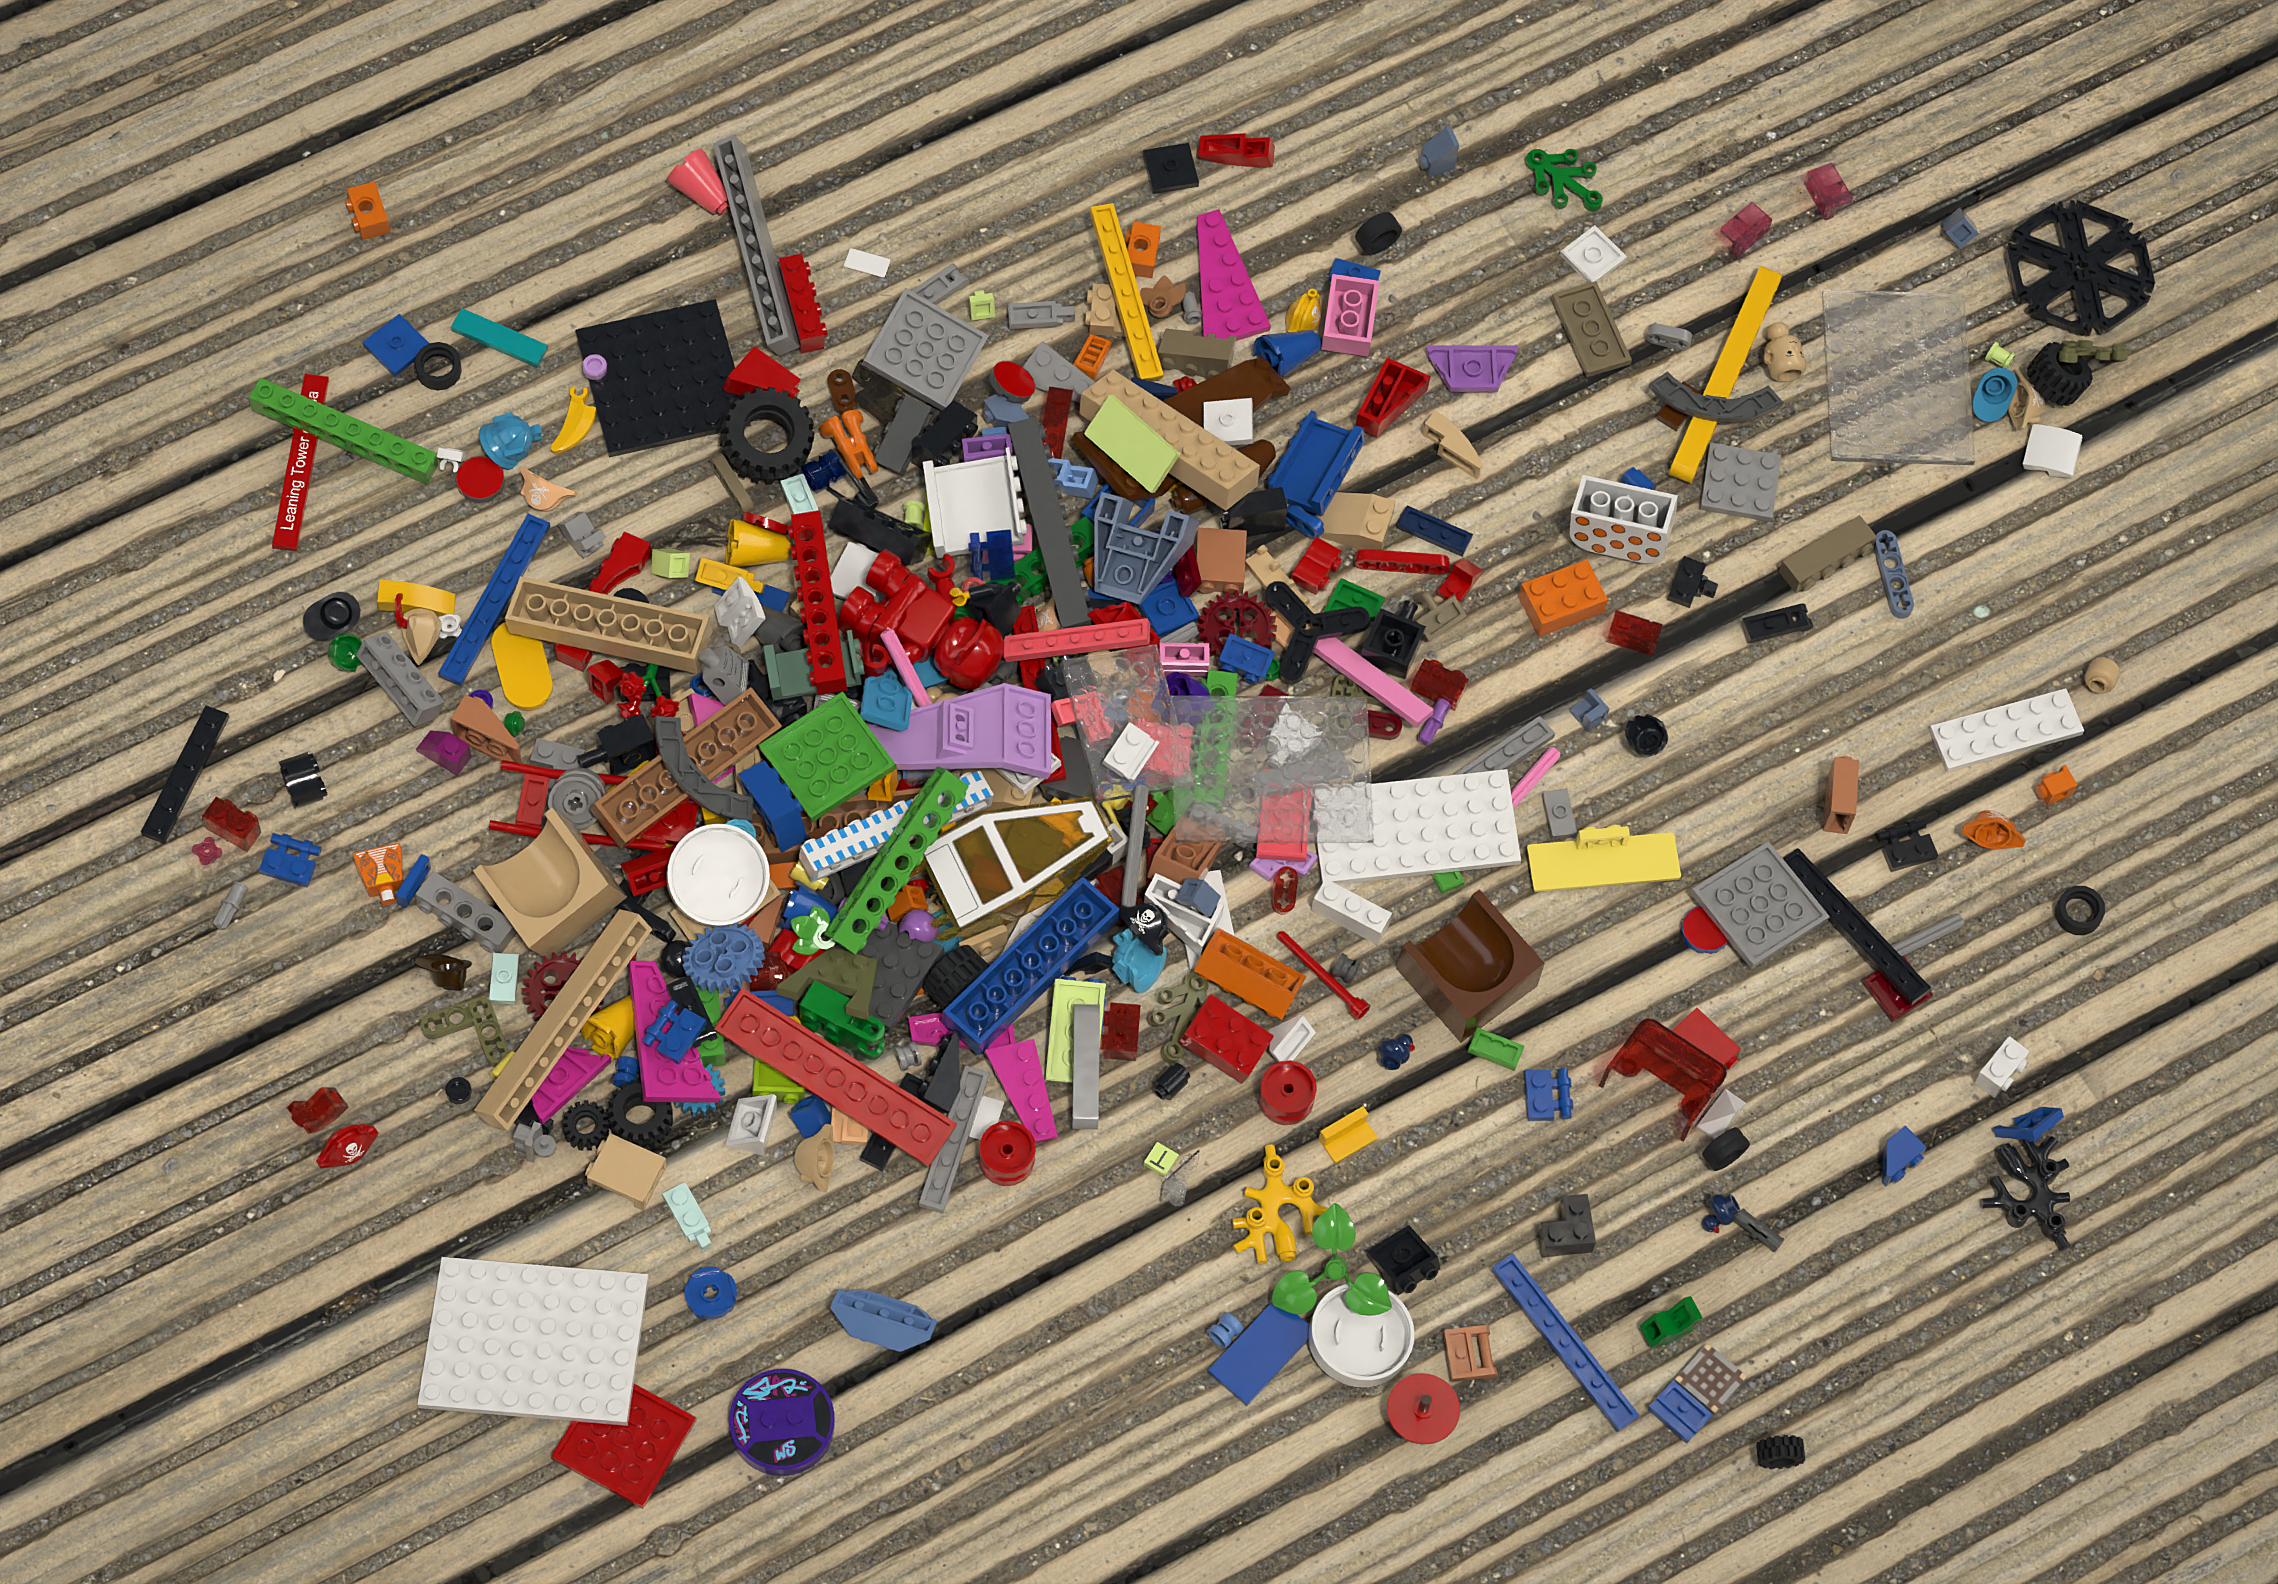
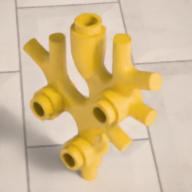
(1271, 1198)

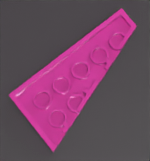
(1226, 290)
(661, 1077)

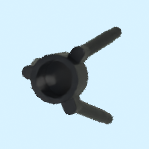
(865, 493)

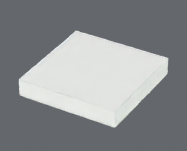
(1593, 255)

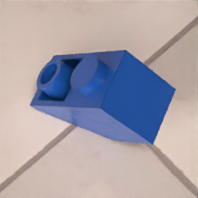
(1899, 1154)

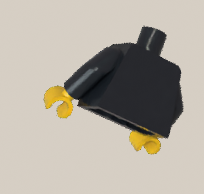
(993, 603)

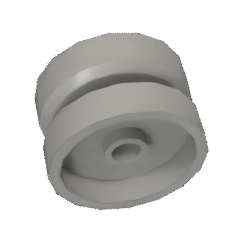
(581, 784)

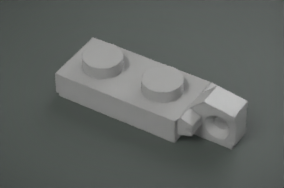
(1039, 314)

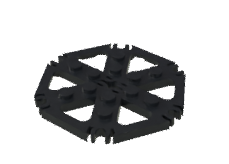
(2093, 260)

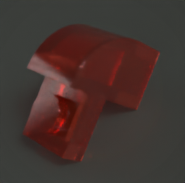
(319, 1110)

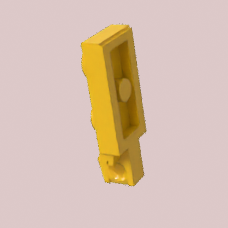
(723, 575)

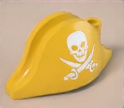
(1304, 312)

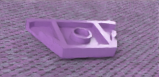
(1472, 366)

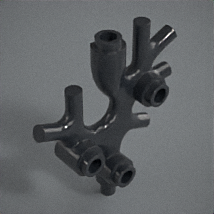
(2038, 1178)

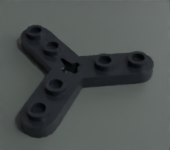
(1302, 643)

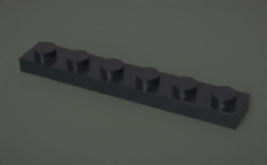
(185, 774)

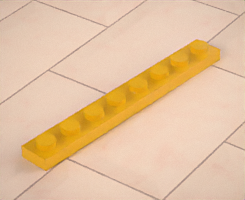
(1126, 292)

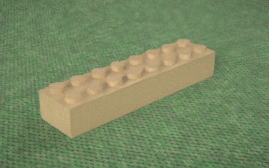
(1204, 460)
(608, 624)

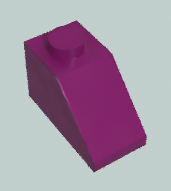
(445, 750)

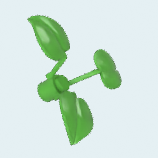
(1367, 1294)

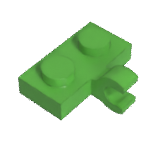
(1163, 814)

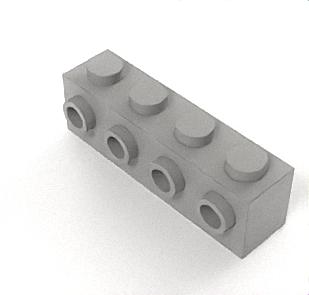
(400, 678)

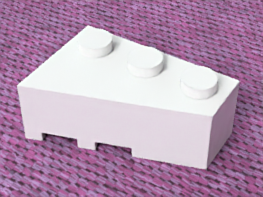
(1183, 920)

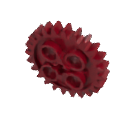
(1213, 628)
(560, 968)

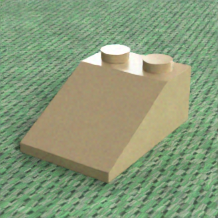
(1358, 520)
(1004, 792)

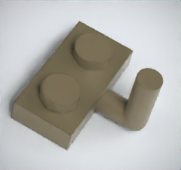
(1439, 616)

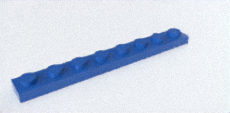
(494, 600)
(1565, 1342)

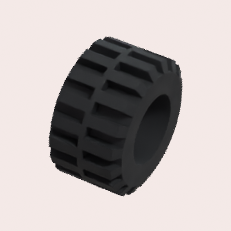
(2058, 380)
(954, 974)
(638, 1134)

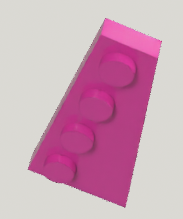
(929, 1029)
(1023, 1081)

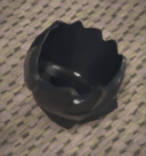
(1646, 735)

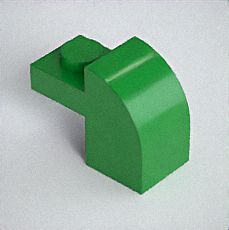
(1671, 1324)

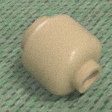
(2102, 675)

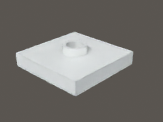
(1230, 420)

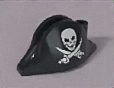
(1148, 924)

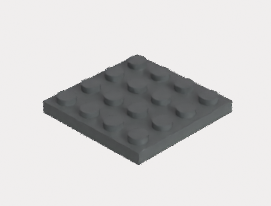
(900, 972)

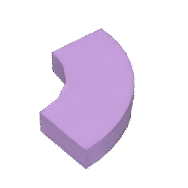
(1268, 867)

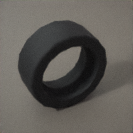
(1378, 233)
(434, 350)
(2086, 894)

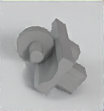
(533, 1141)

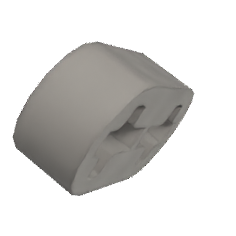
(1669, 336)

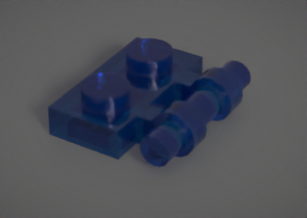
(1000, 555)

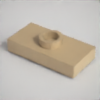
(988, 941)

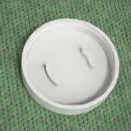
(717, 875)
(1357, 1346)

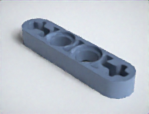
(1890, 574)

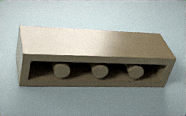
(1828, 554)

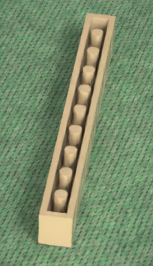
(563, 1020)

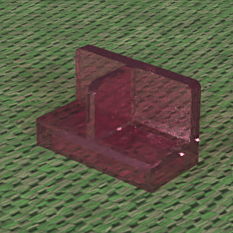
(1827, 189)
(1746, 228)

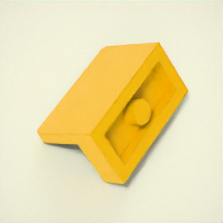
(1347, 1135)

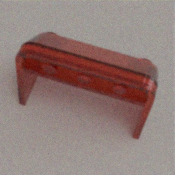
(1674, 1062)

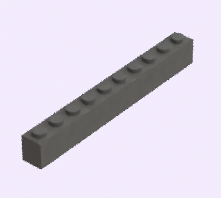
(1049, 523)

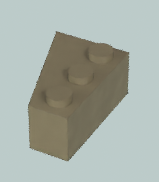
(1196, 354)

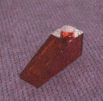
(1056, 419)

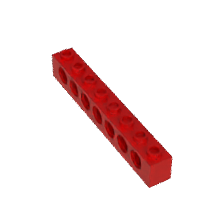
(830, 678)

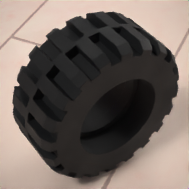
(770, 406)

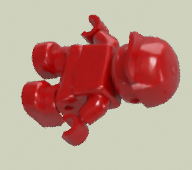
(923, 623)

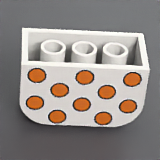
(1622, 520)

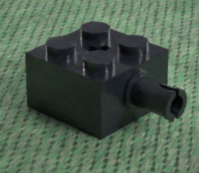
(1394, 640)
(779, 708)
(621, 746)

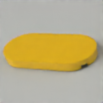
(522, 669)

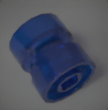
(822, 472)

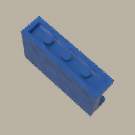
(1316, 463)

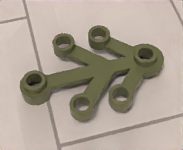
(2085, 347)
(1185, 1011)

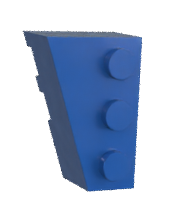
(774, 804)

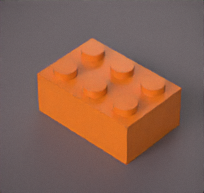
(1563, 598)

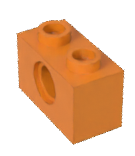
(367, 198)
(1145, 237)

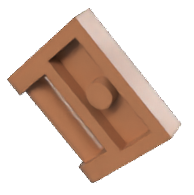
(1462, 1356)

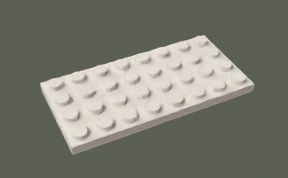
(1430, 830)

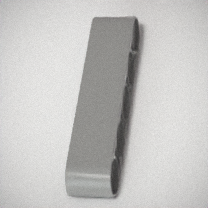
(1085, 1066)

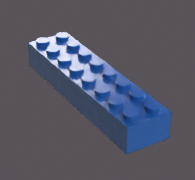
(1030, 965)

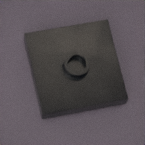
(1170, 168)

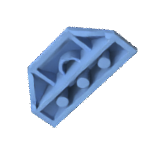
(882, 1319)

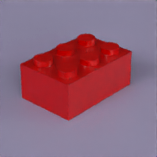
(1226, 1039)

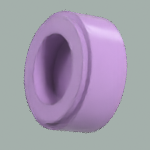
(594, 367)

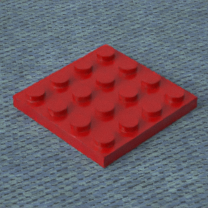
(628, 1457)

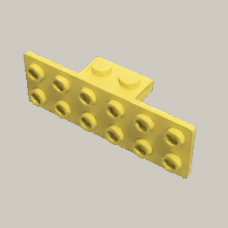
(1603, 859)

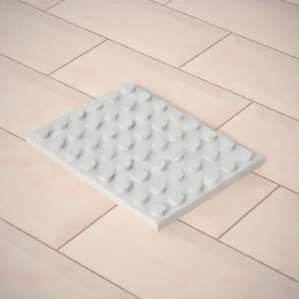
(534, 1341)

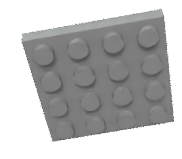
(925, 349)
(1759, 904)

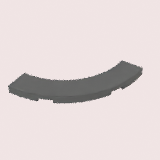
(1713, 407)
(691, 779)

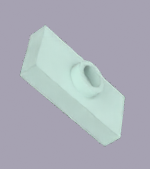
(504, 978)

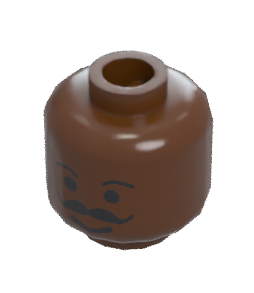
(1188, 500)

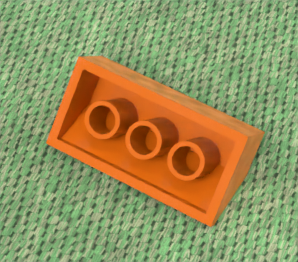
(1249, 973)

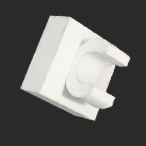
(451, 455)

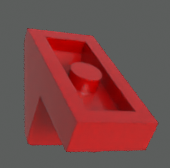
(1460, 581)
(603, 678)

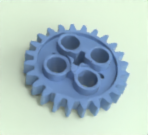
(724, 957)

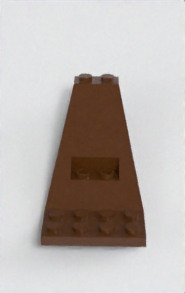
(1246, 380)

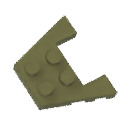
(841, 972)

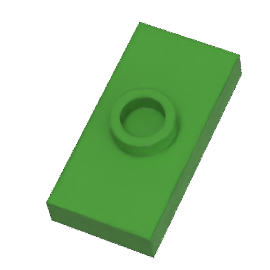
(1496, 1049)

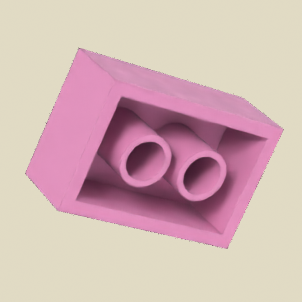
(1350, 315)

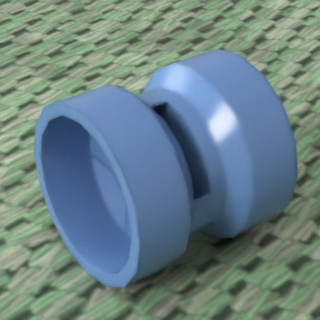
(1225, 1330)

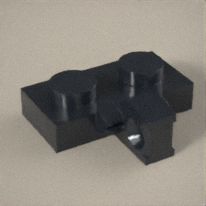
(1691, 583)

